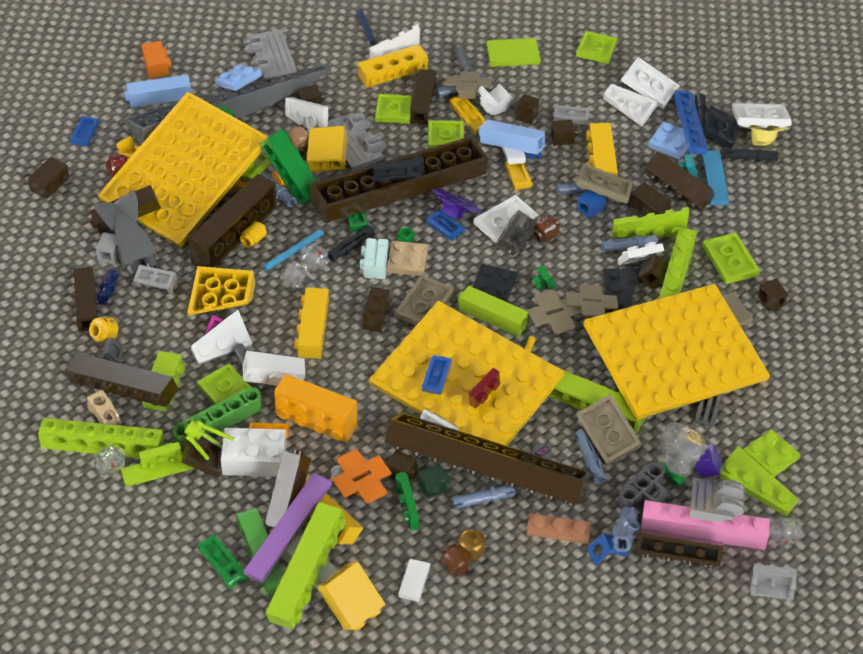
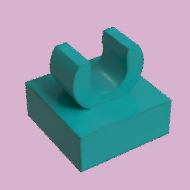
(689, 165)

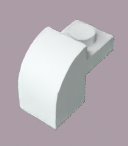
(496, 101)

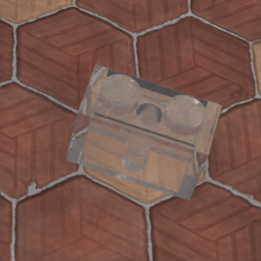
(685, 452)

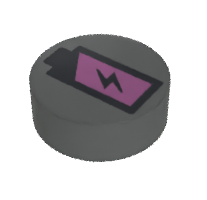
(542, 450)

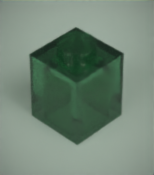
(433, 481)

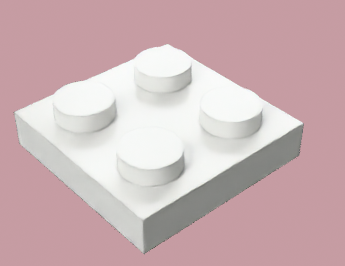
(637, 254)

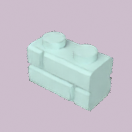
(375, 258)

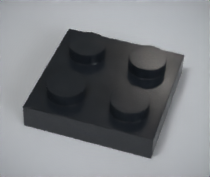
(720, 127)
(495, 281)

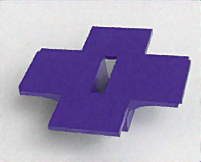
(455, 204)

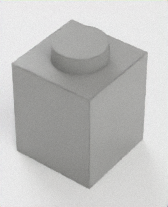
(107, 249)

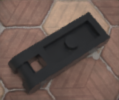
(398, 169)

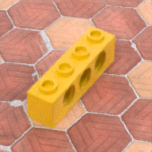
(392, 65)

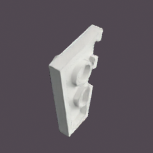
(401, 42)
(630, 103)
(306, 113)
(221, 340)

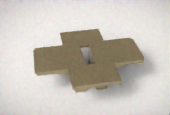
(468, 83)
(591, 300)
(550, 312)

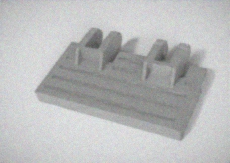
(271, 54)
(361, 148)
(716, 500)

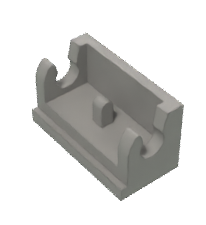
(155, 278)
(773, 581)

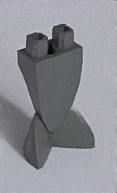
(131, 240)

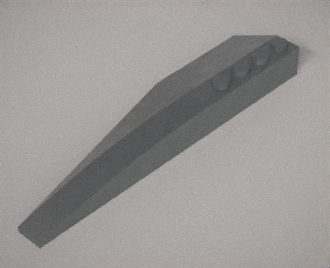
(243, 101)

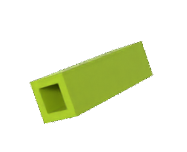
(493, 310)

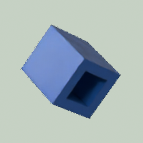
(590, 203)

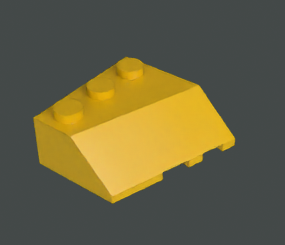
(220, 289)

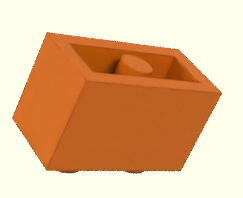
(156, 59)

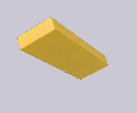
(467, 113)

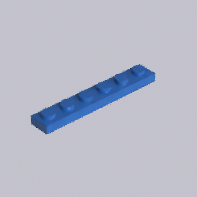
(690, 122)

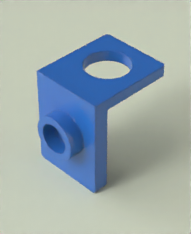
(607, 544)

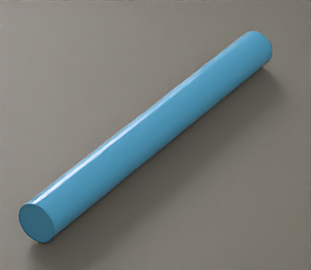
(294, 249)

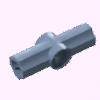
(625, 529)

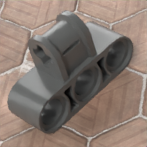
(645, 486)

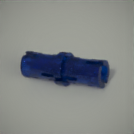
(107, 287)

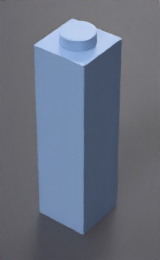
(157, 91)
(512, 136)

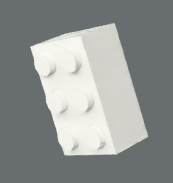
(253, 452)

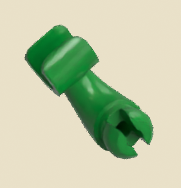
(676, 479)

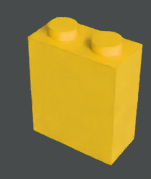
(327, 148)
(351, 596)

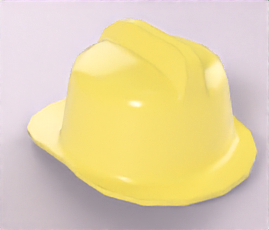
(764, 136)

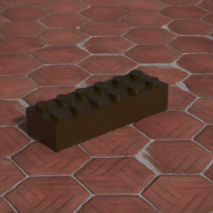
(223, 230)

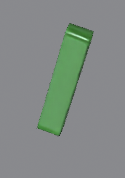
(224, 413)
(254, 536)

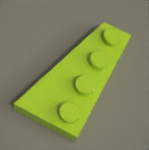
(757, 481)

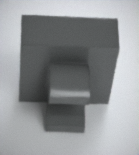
(112, 351)

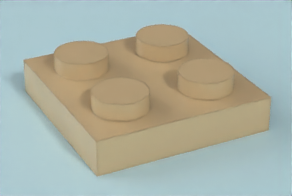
(407, 258)

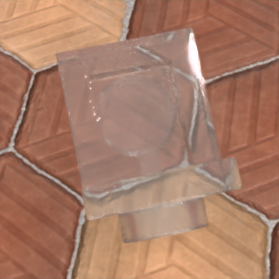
(295, 274)

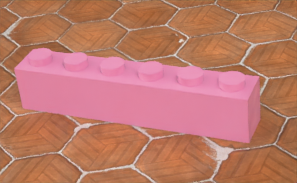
(675, 519)

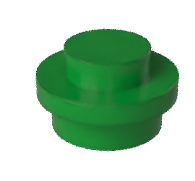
(406, 235)

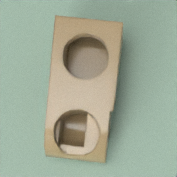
(103, 409)

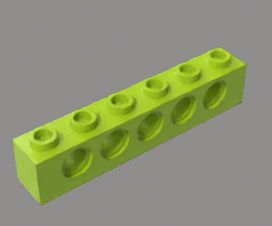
(94, 437)

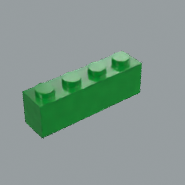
(289, 164)

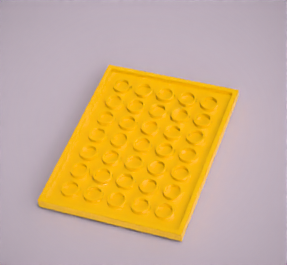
(189, 164)
(675, 351)
(474, 352)

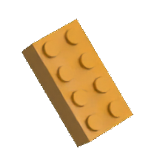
(316, 408)

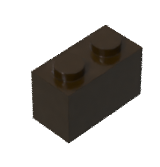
(48, 177)
(648, 200)
(376, 309)

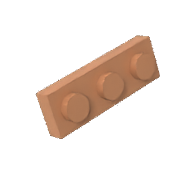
(559, 528)

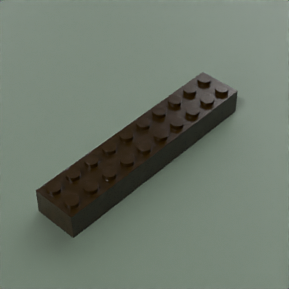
(358, 192)
(488, 458)

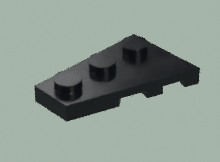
(621, 283)

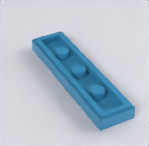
(715, 177)

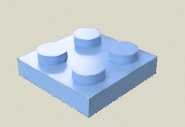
(238, 77)
(669, 140)

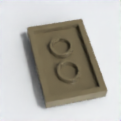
(604, 183)
(422, 298)
(608, 429)

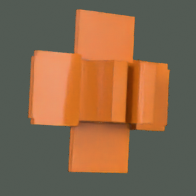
(357, 477)

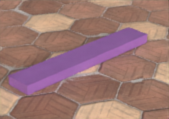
(287, 528)

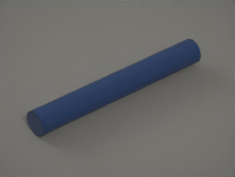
(366, 27)

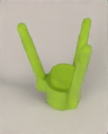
(196, 430)

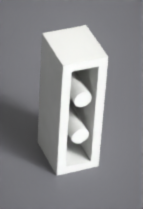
(271, 368)

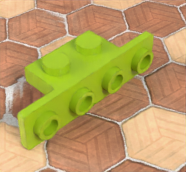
(155, 464)

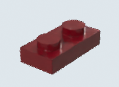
(484, 388)

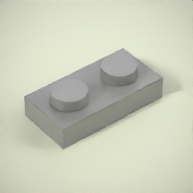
(577, 114)

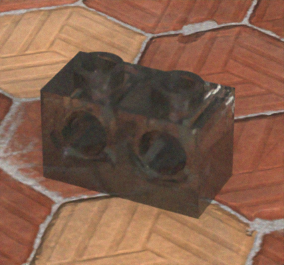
(514, 231)

